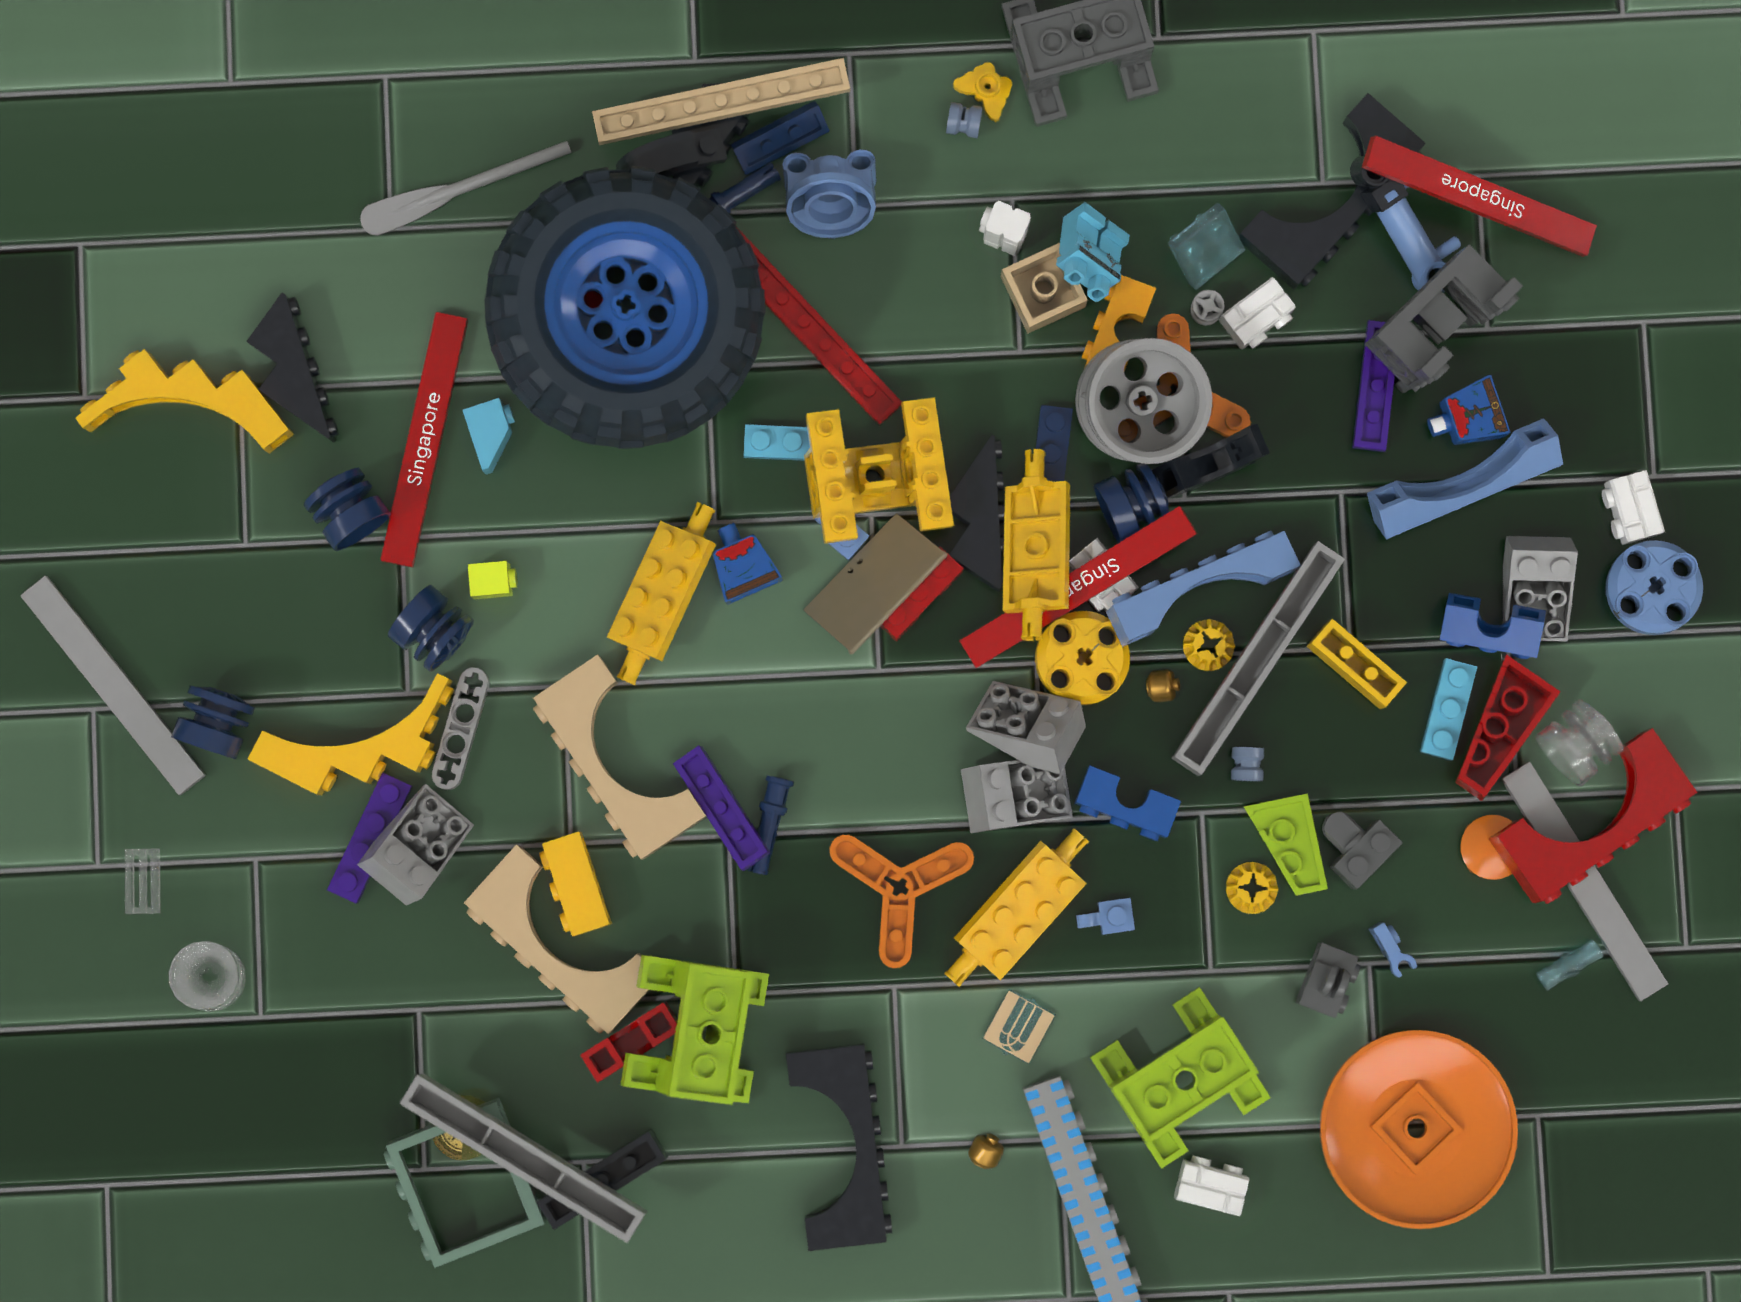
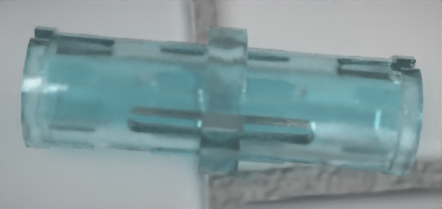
(1569, 964)

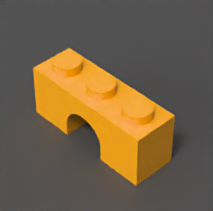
(1127, 301)

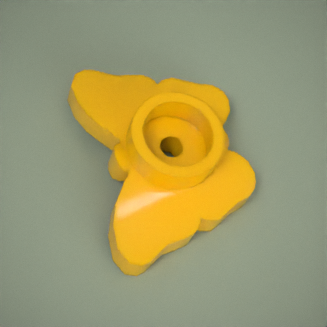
(992, 99)

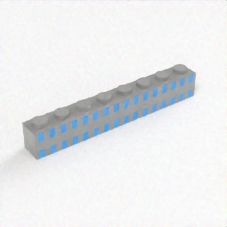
(1082, 1191)

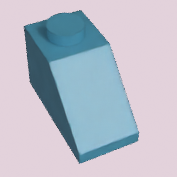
(489, 430)

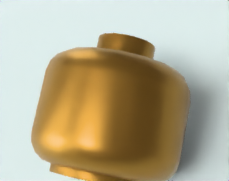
(1162, 685)
(986, 1151)

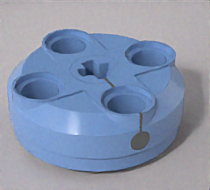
(1654, 587)

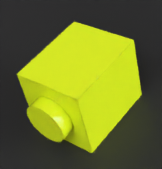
(491, 580)

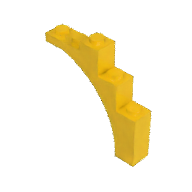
(189, 384)
(315, 765)

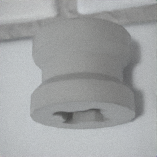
(1210, 301)

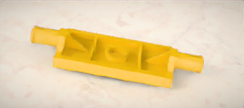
(1036, 546)
(661, 591)
(1019, 910)

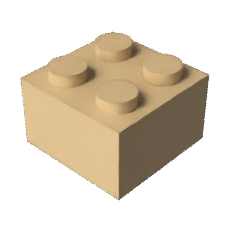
(1040, 290)

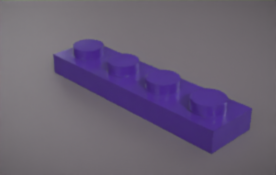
(1373, 399)
(721, 808)
(381, 809)

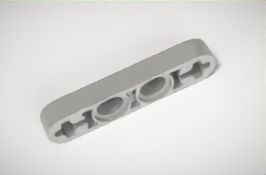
(456, 727)

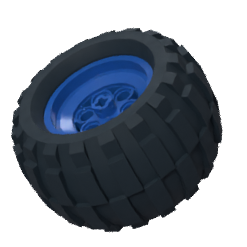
(606, 387)

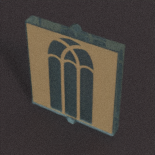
(1018, 1026)

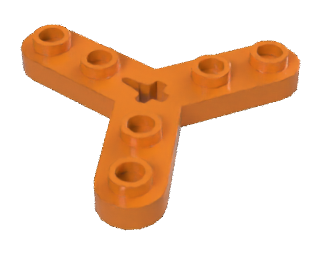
(1225, 415)
(921, 876)

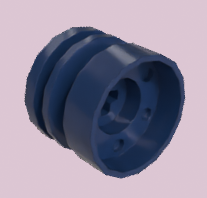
(343, 503)
(1133, 503)
(436, 632)
(213, 721)

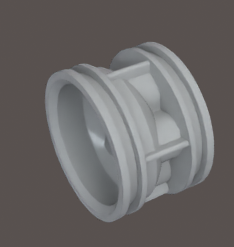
(1189, 404)

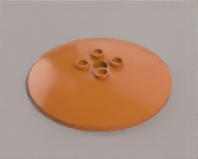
(1465, 1138)

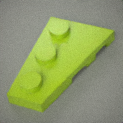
(1292, 840)

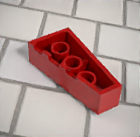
(1508, 719)

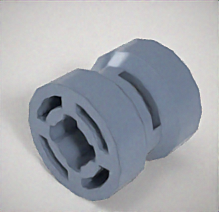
(970, 120)
(1247, 764)

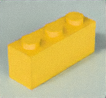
(1356, 664)
(575, 884)

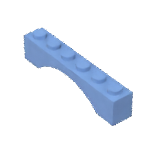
(1523, 456)
(1261, 563)

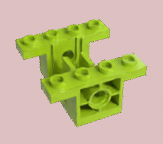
(709, 998)
(1151, 1093)

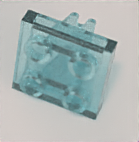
(1206, 246)

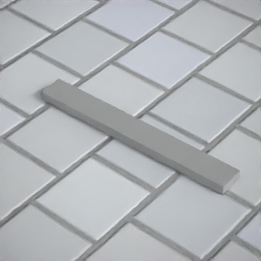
(113, 685)
(1592, 892)

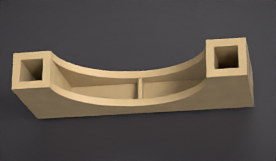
(571, 711)
(505, 906)

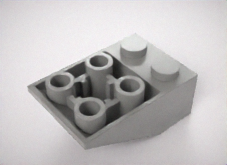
(1540, 576)
(1029, 725)
(1013, 796)
(416, 846)

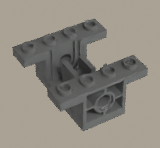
(1048, 48)
(1472, 286)

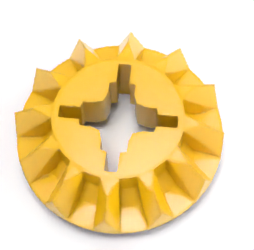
(1204, 659)
(1240, 898)

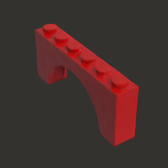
(1652, 791)

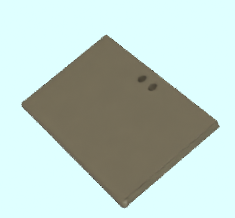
(870, 591)

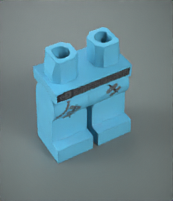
(1091, 251)

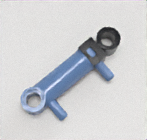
(1389, 202)

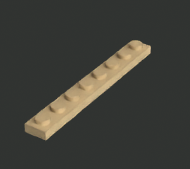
(721, 101)

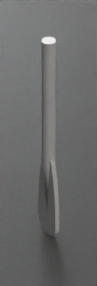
(409, 206)

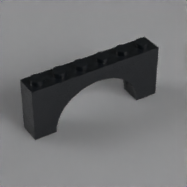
(1297, 248)
(858, 1213)

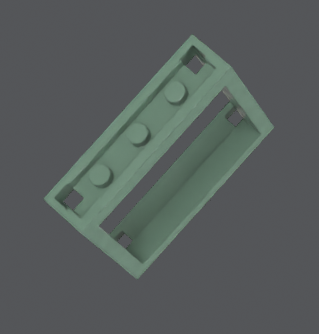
(418, 1216)

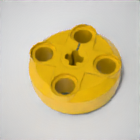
(1082, 657)

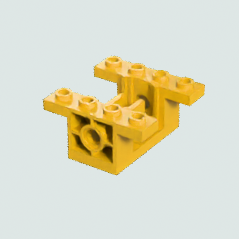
(909, 473)

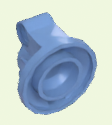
(830, 193)

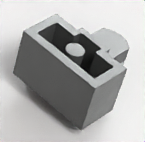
(1360, 849)
(1328, 980)

